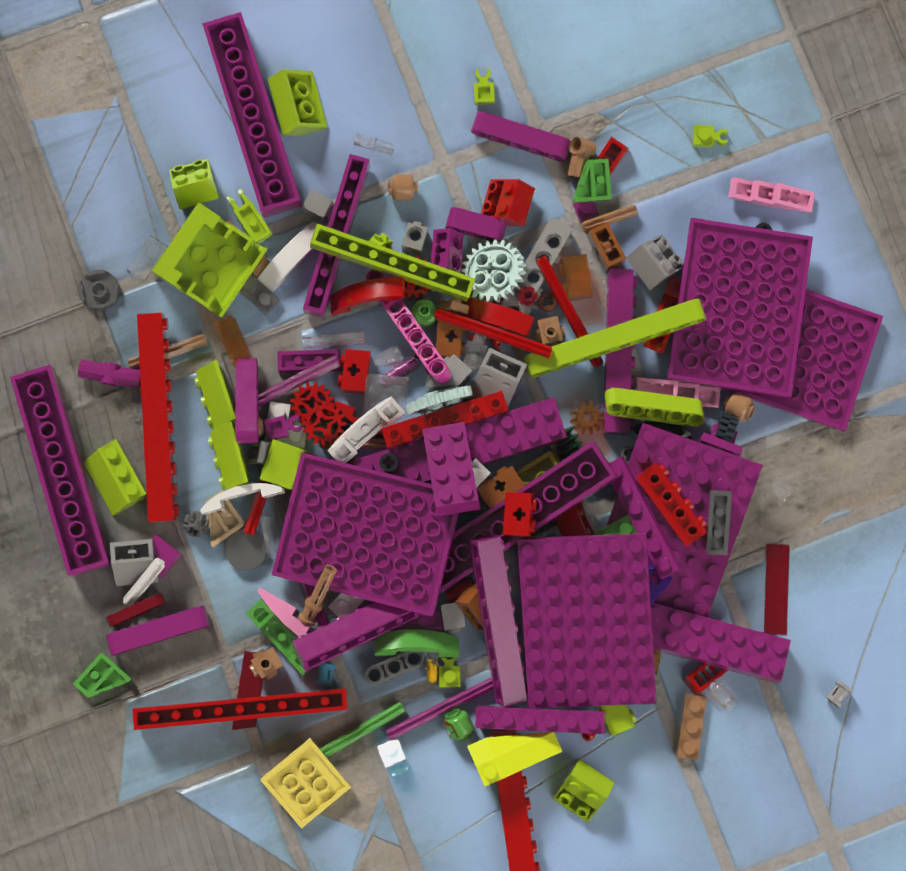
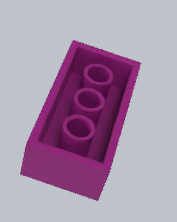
(451, 469)

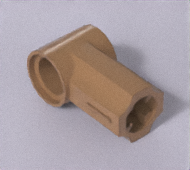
(581, 152)

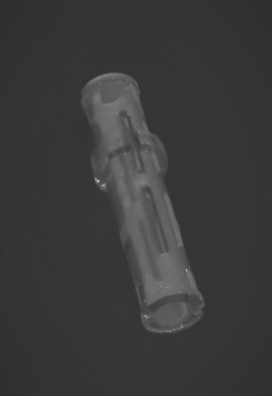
(333, 340)

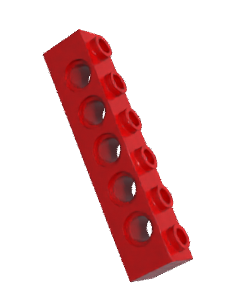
(465, 412)

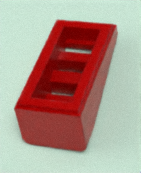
(612, 141)
(693, 685)

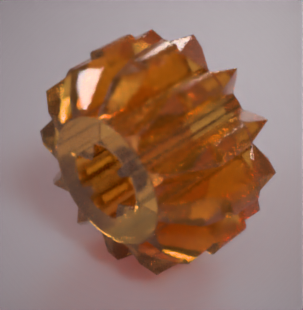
(587, 424)

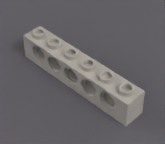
(553, 231)

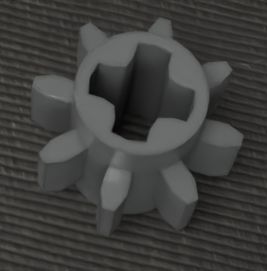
(195, 524)

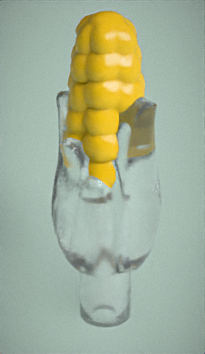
(431, 664)

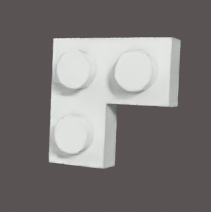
(295, 439)

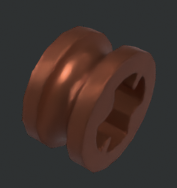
(546, 295)

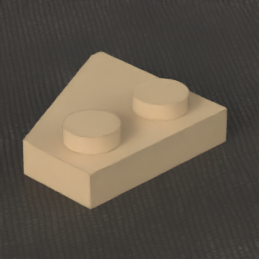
(224, 522)

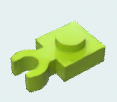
(483, 90)
(705, 136)
(449, 674)

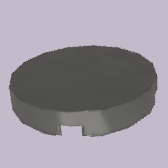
(99, 290)
(245, 551)

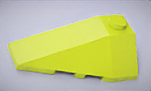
(509, 754)

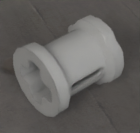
(838, 694)

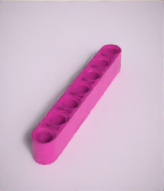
(414, 333)

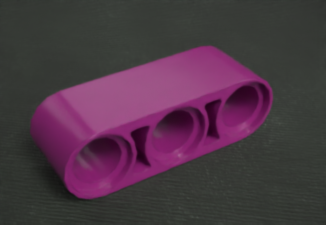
(476, 224)

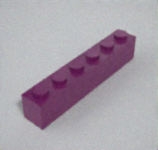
(348, 633)
(541, 719)

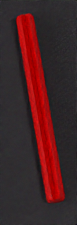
(564, 302)
(493, 332)

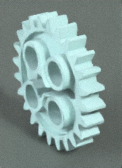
(494, 271)
(439, 400)

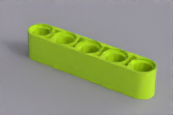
(654, 407)

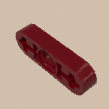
(135, 610)

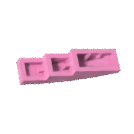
(771, 195)
(707, 395)
(285, 613)

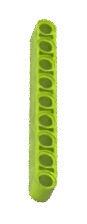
(616, 337)

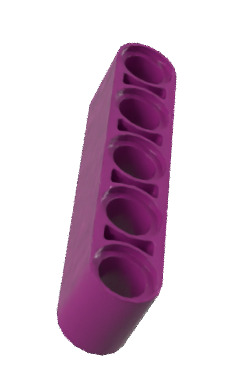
(520, 136)
(247, 401)
(157, 630)

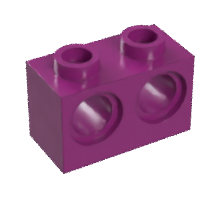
(447, 249)

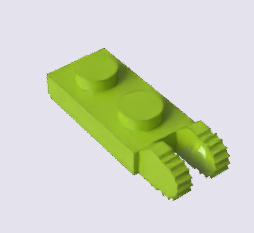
(250, 218)

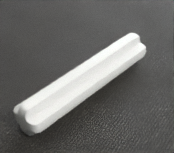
(144, 582)

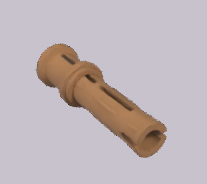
(314, 603)

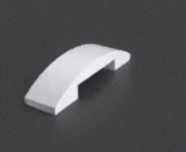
(287, 258)
(365, 428)
(216, 503)

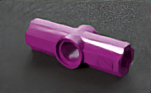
(109, 374)

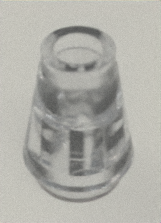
(389, 357)

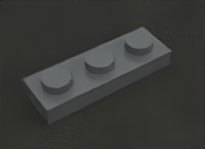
(718, 522)

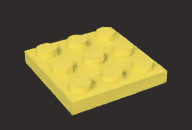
(305, 783)

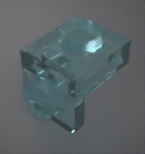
(393, 757)

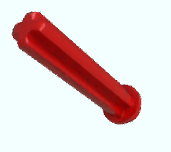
(255, 512)

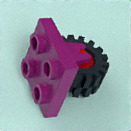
(723, 435)

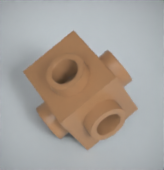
(552, 326)
(274, 663)

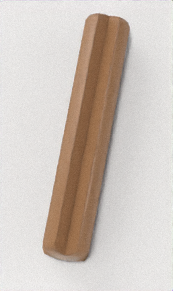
(611, 218)

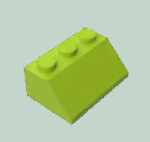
(297, 102)
(215, 394)
(229, 457)
(115, 477)

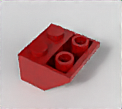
(508, 201)

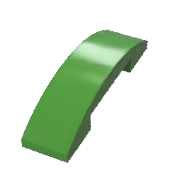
(276, 631)
(417, 641)

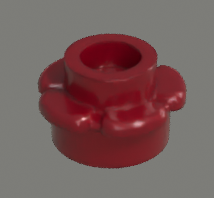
(522, 296)

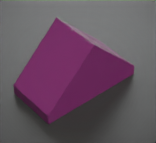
(166, 553)

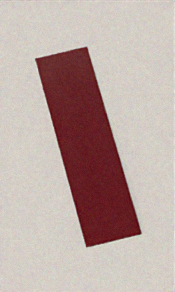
(776, 589)
(248, 687)

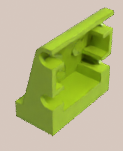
(209, 260)

